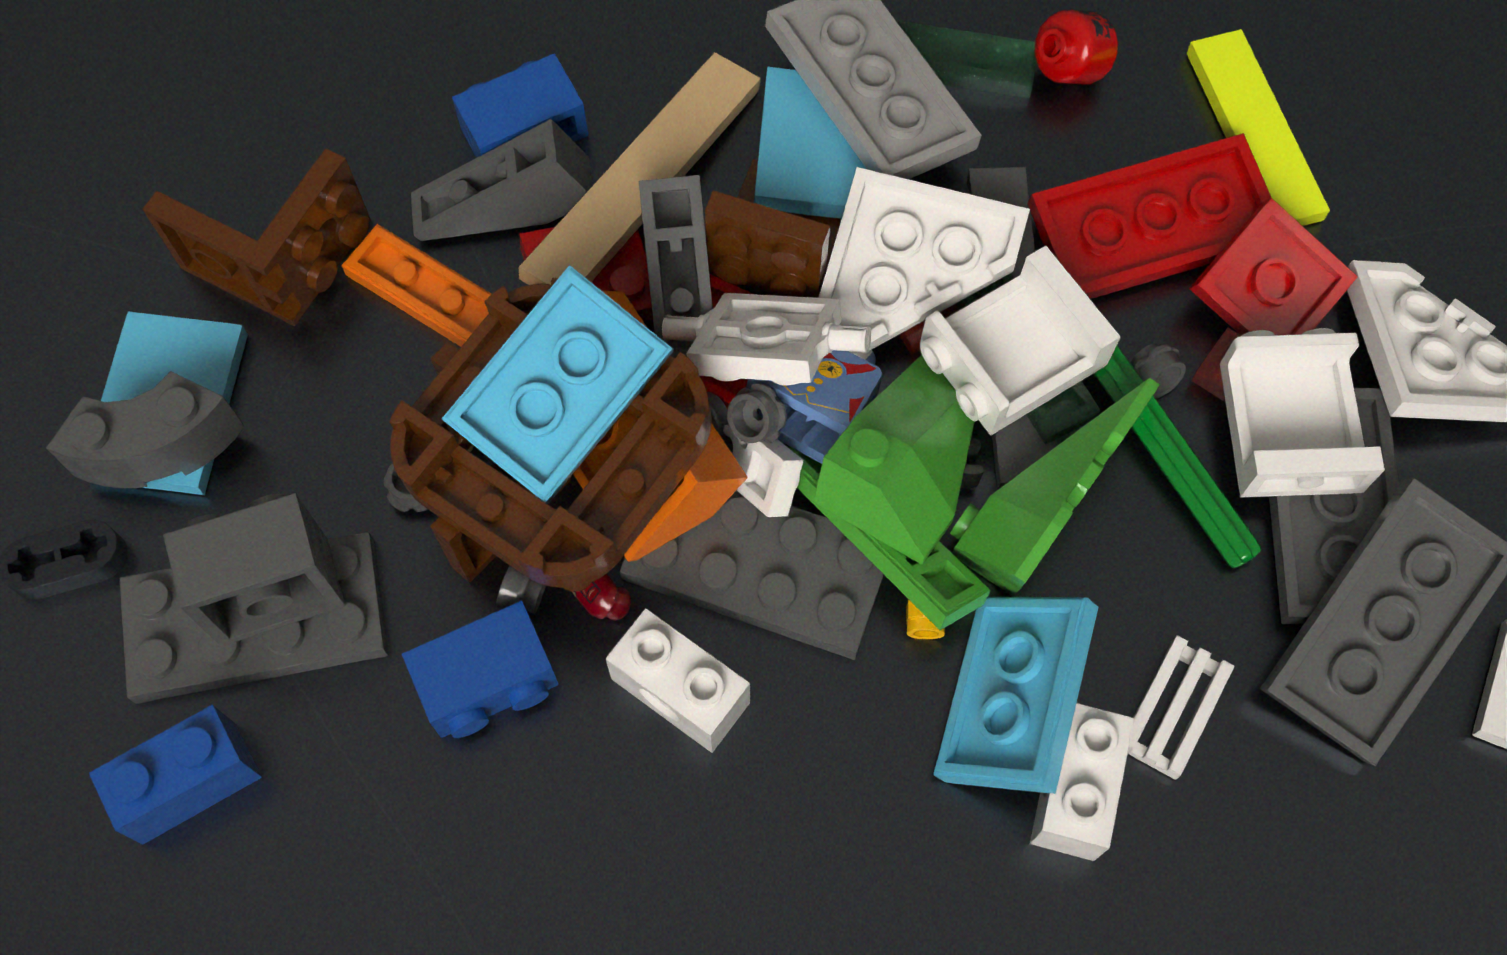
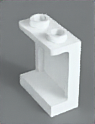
(1019, 343)
(1296, 415)

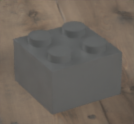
(253, 569)

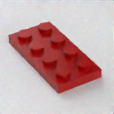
(1150, 215)

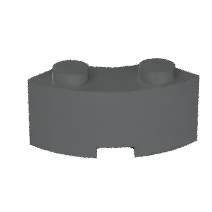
(145, 437)

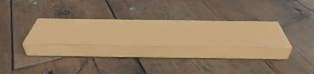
(664, 149)

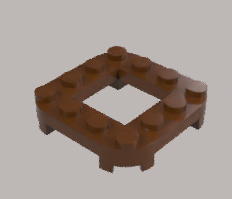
(544, 543)

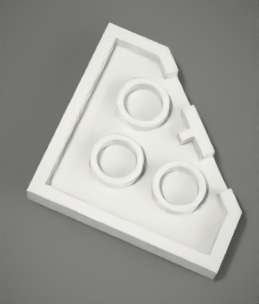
(915, 251)
(1427, 353)

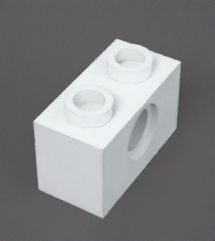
(678, 680)
(1088, 791)

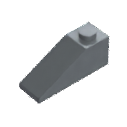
(507, 188)
(675, 251)

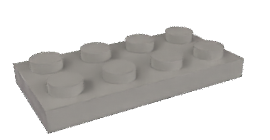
(873, 84)

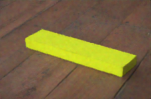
(1248, 106)

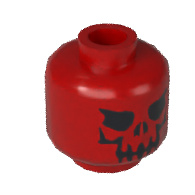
(1076, 47)

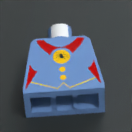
(827, 405)

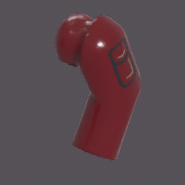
(605, 599)

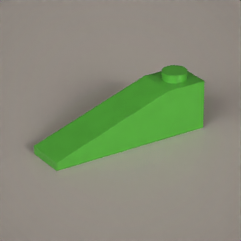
(900, 463)
(1030, 510)

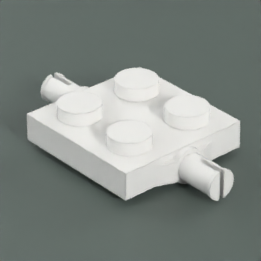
(766, 337)

